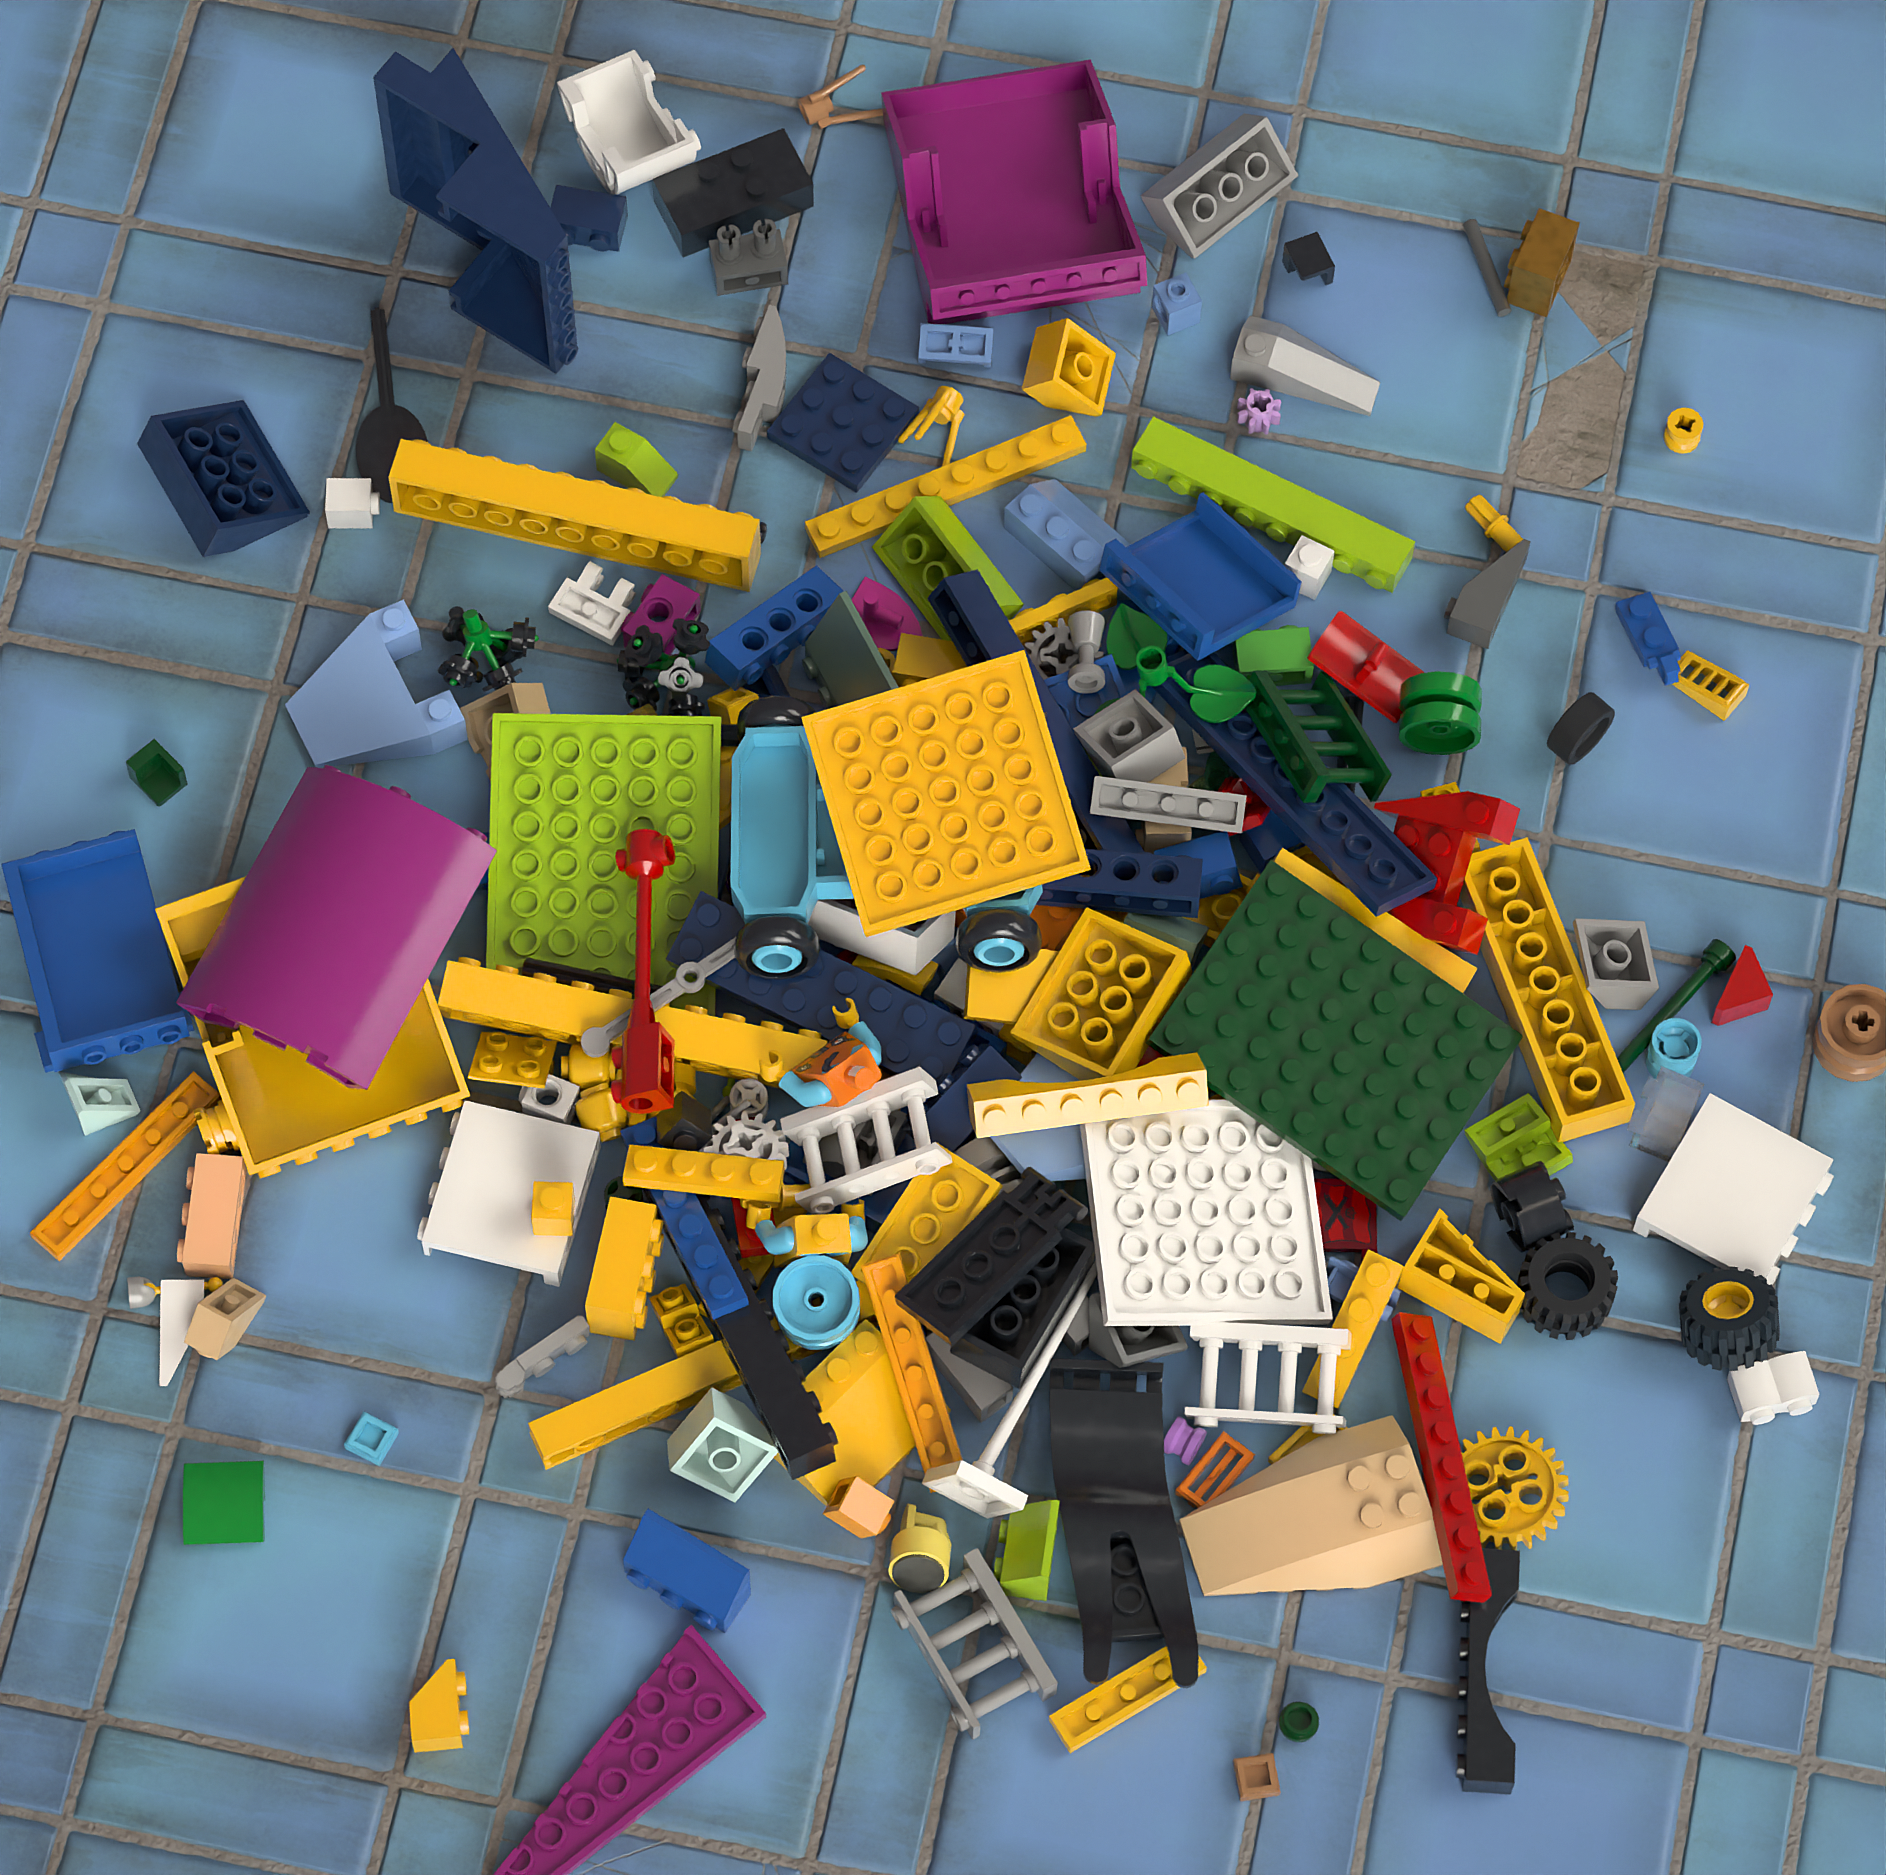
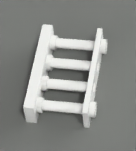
(885, 1096)
(1289, 1342)

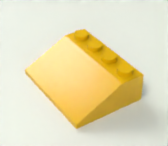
(1102, 998)
(864, 1409)

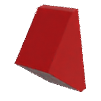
(1745, 991)

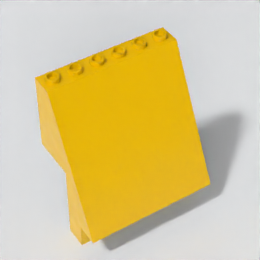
(289, 1107)

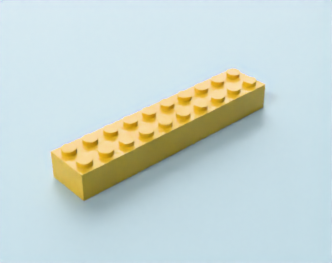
(575, 514)
(565, 1012)

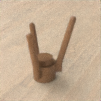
(817, 105)

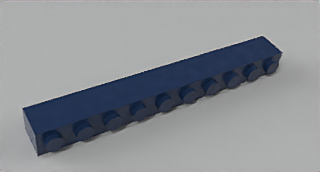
(984, 634)

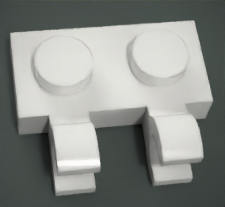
(590, 611)

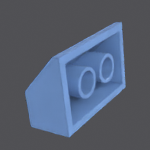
(1060, 531)

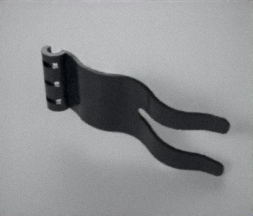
(1114, 1484)

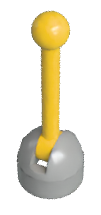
(143, 1291)

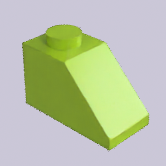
(633, 462)

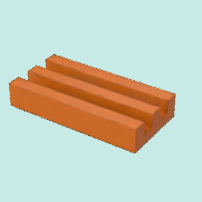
(1195, 1499)

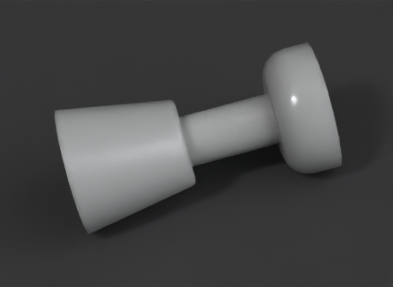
(1086, 636)

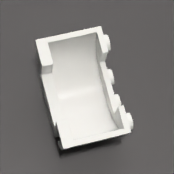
(622, 124)

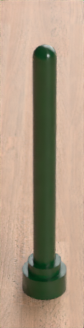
(1716, 958)

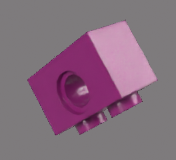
(663, 599)

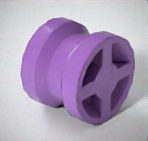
(1184, 1440)

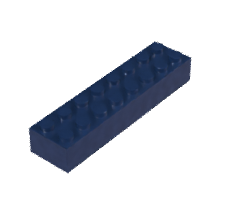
(906, 1026)

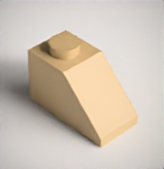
(223, 1318)

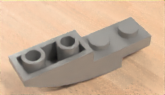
(766, 379)

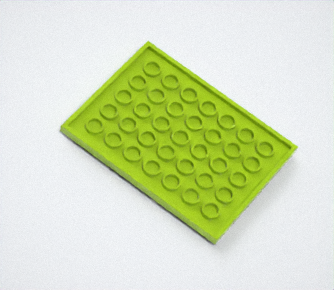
(561, 810)

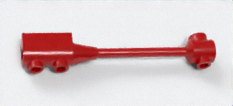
(646, 1046)

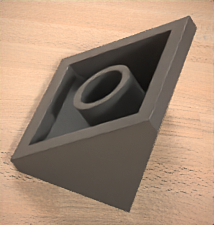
(1131, 1343)

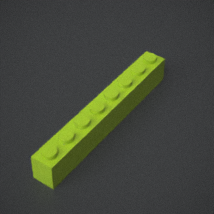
(1271, 503)

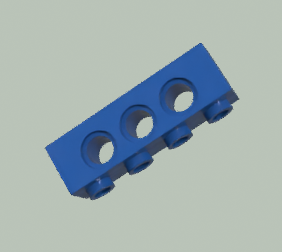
(730, 650)

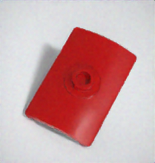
(1363, 664)

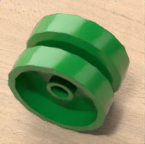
(1440, 713)

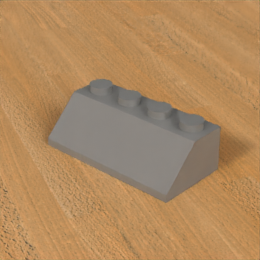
(1220, 184)

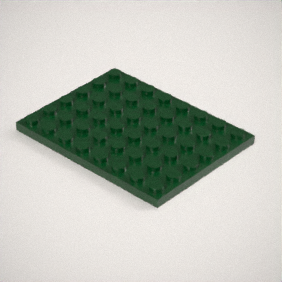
(1336, 1040)

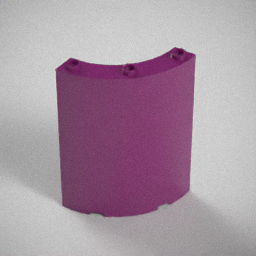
(339, 923)

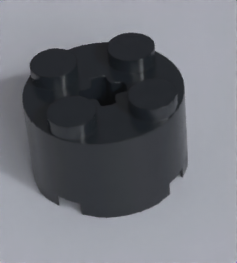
(1531, 1205)

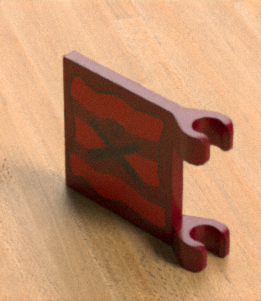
(1345, 1218)

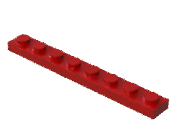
(1441, 1458)

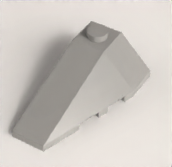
(1291, 364)

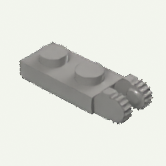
(540, 1357)

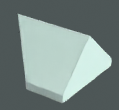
(99, 1100)

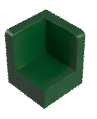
(156, 773)

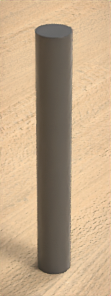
(1487, 267)

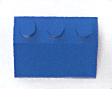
(686, 1572)

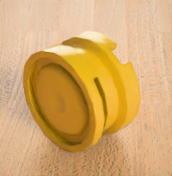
(216, 1129)

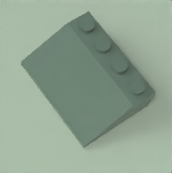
(845, 657)

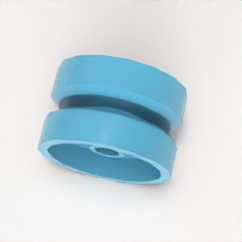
(816, 1326)

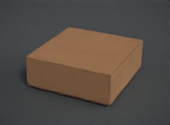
(1256, 1777)

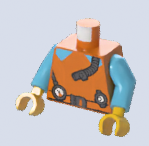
(836, 1070)

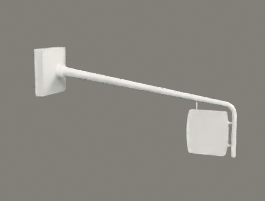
(974, 1484)

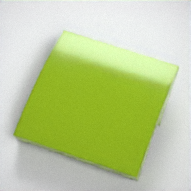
(1517, 1138)

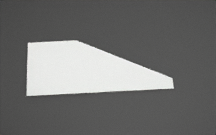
(177, 1309)

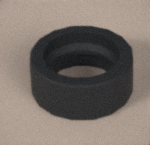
(1580, 728)

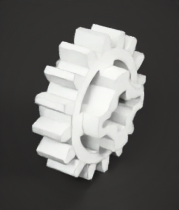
(749, 1139)

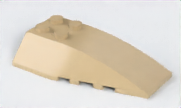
(1319, 1519)

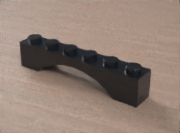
(1487, 1748)

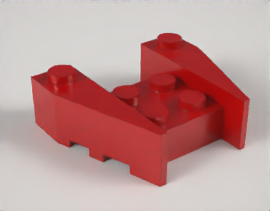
(1443, 836)

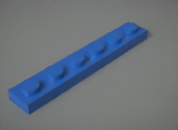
(693, 1236)

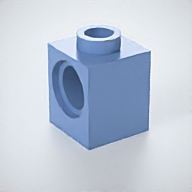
(1176, 304)

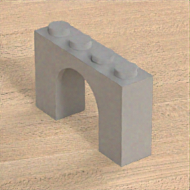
(980, 1389)

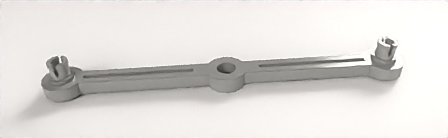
(597, 1040)

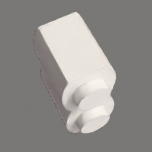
(1773, 1388)

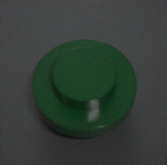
(1298, 1721)

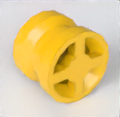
(1679, 439)

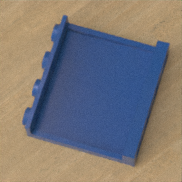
(1202, 579)

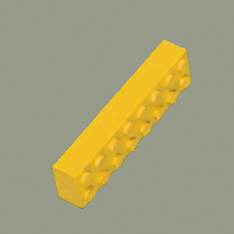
(1545, 993)

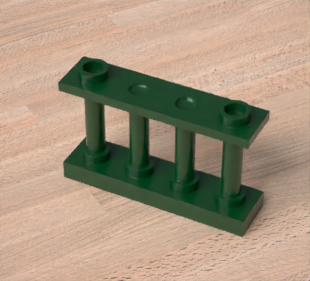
(1298, 755)

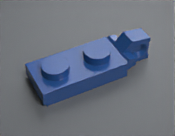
(1650, 635)

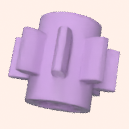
(1259, 411)

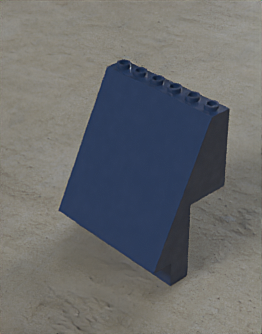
(463, 173)

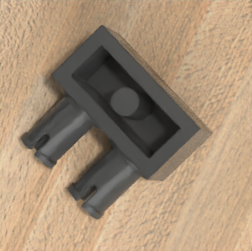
(748, 260)

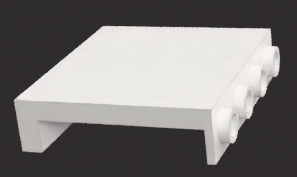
(488, 1188)
(1736, 1191)

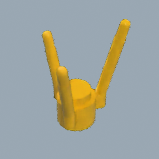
(941, 409)

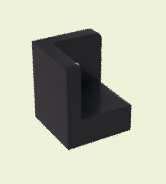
(1309, 258)

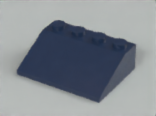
(221, 476)

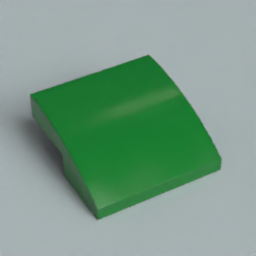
(223, 1502)

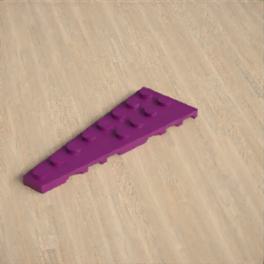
(661, 1739)

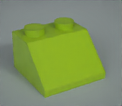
(1028, 1550)

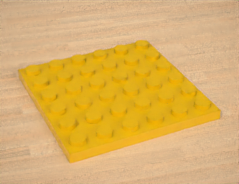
(945, 793)

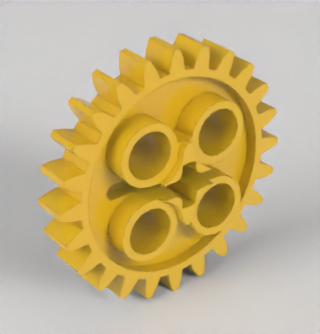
(1519, 1519)

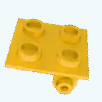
(513, 1059)

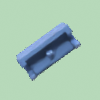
(956, 344)

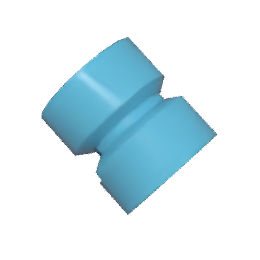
(1674, 1046)

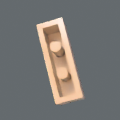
(212, 1216)

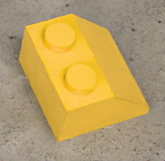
(1068, 369)

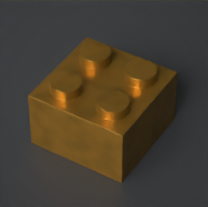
(1541, 261)

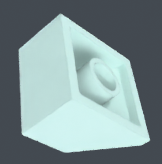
(720, 1446)

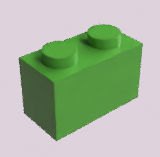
(1277, 651)

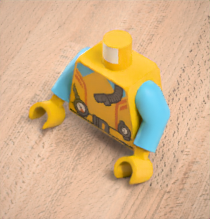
(811, 1234)

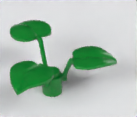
(1141, 643)

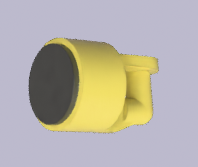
(920, 1552)

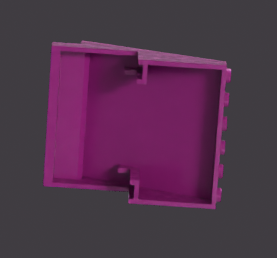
(1012, 192)

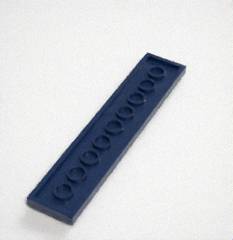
(1334, 828)

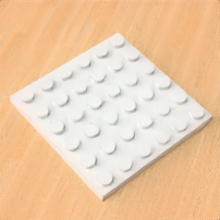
(1203, 1221)

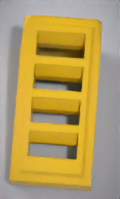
(1710, 699)

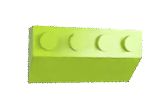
(933, 544)

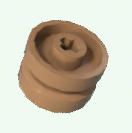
(1852, 1033)

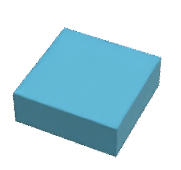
(371, 1438)

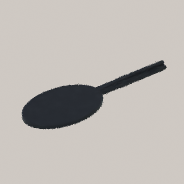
(386, 424)

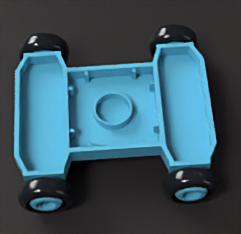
(791, 857)

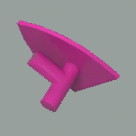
(884, 614)

